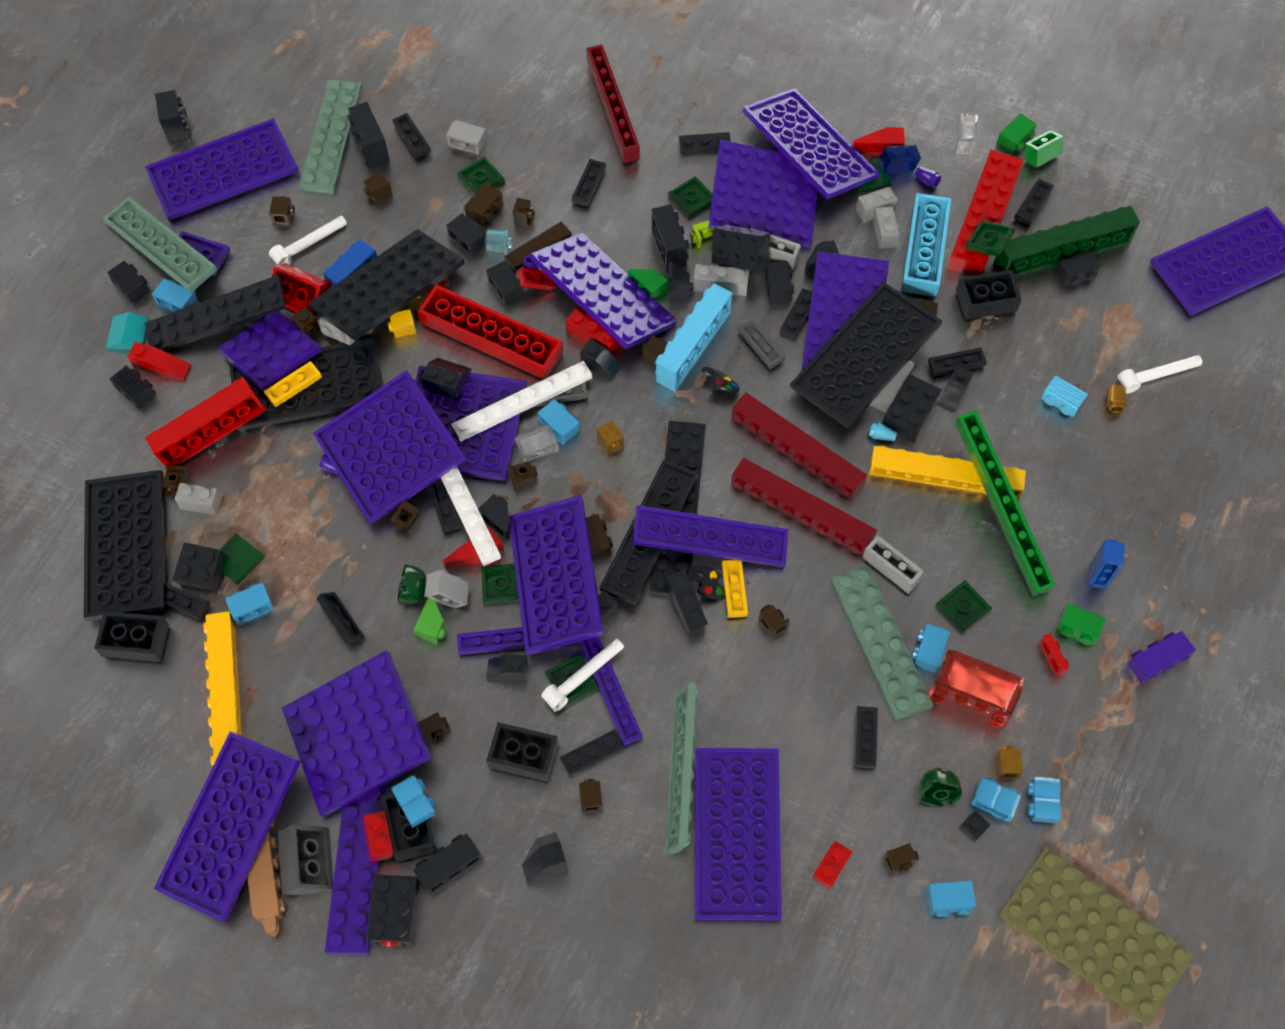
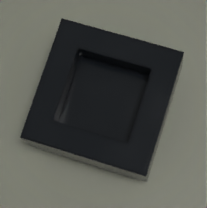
(975, 825)

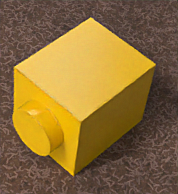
(402, 324)

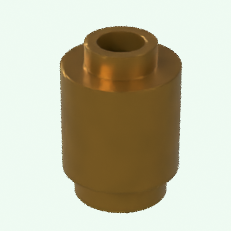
(1116, 398)

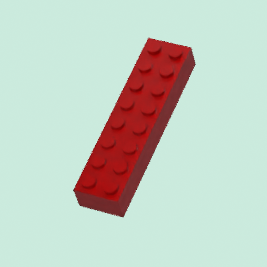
(986, 205)
(491, 332)

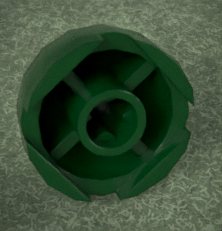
(412, 585)
(940, 787)

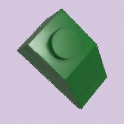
(650, 280)

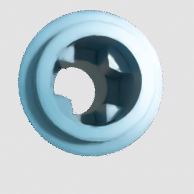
(881, 432)

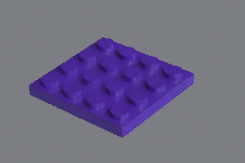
(269, 349)

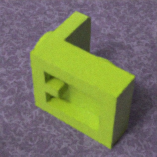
(700, 231)

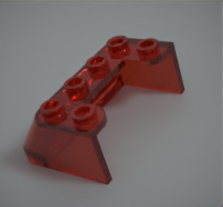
(977, 685)

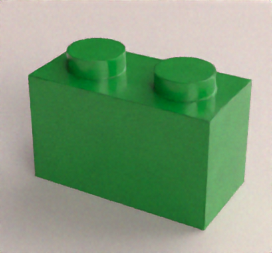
(1016, 134)
(1043, 148)
(1080, 624)

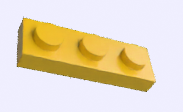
(292, 384)
(734, 588)

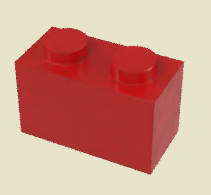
(377, 836)

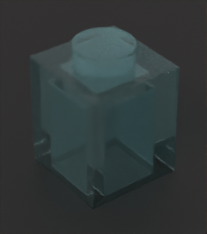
(497, 241)

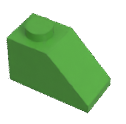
(430, 623)

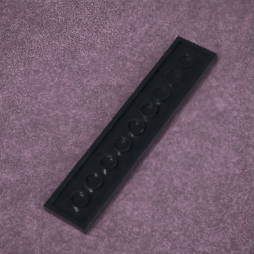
(685, 449)

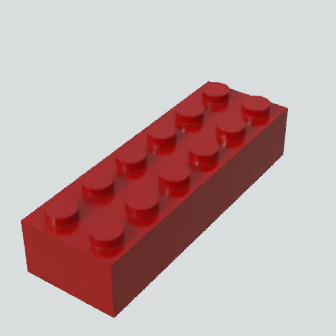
(205, 423)

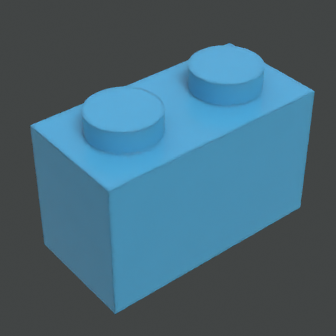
(173, 296)
(560, 421)
(249, 603)
(931, 648)
(950, 898)

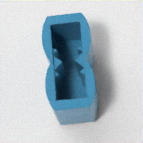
(995, 799)
(413, 800)
(1045, 800)

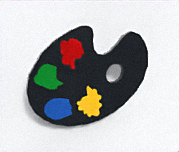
(721, 380)
(711, 584)

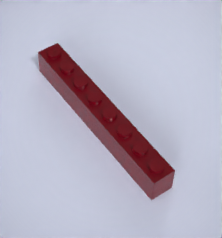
(613, 104)
(799, 445)
(803, 506)

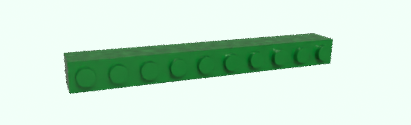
(1005, 503)

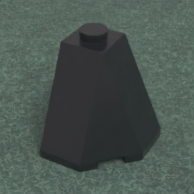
(544, 860)

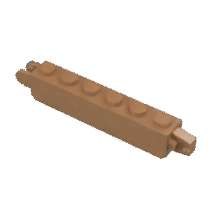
(266, 887)

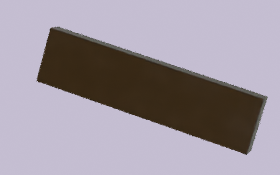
(549, 237)

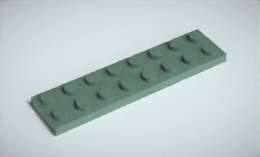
(330, 137)
(160, 244)
(882, 643)
(681, 769)

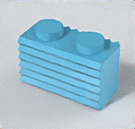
(1064, 396)

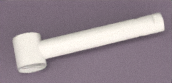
(283, 255)
(1133, 381)
(556, 696)

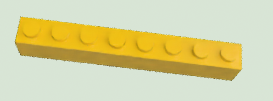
(936, 470)
(222, 679)

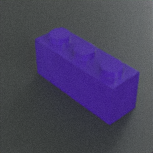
(1161, 656)

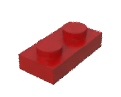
(535, 279)
(1052, 651)
(832, 864)

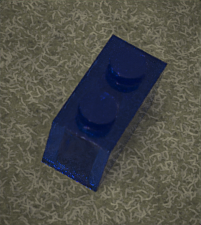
(899, 159)

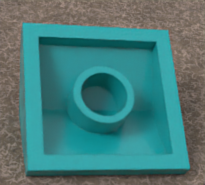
(126, 330)

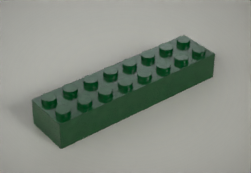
(1064, 241)

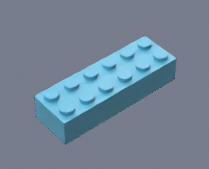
(926, 245)
(693, 337)

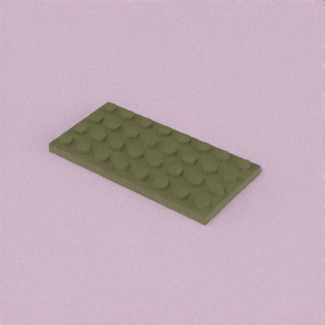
(1096, 936)

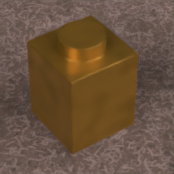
(610, 437)
(1009, 762)

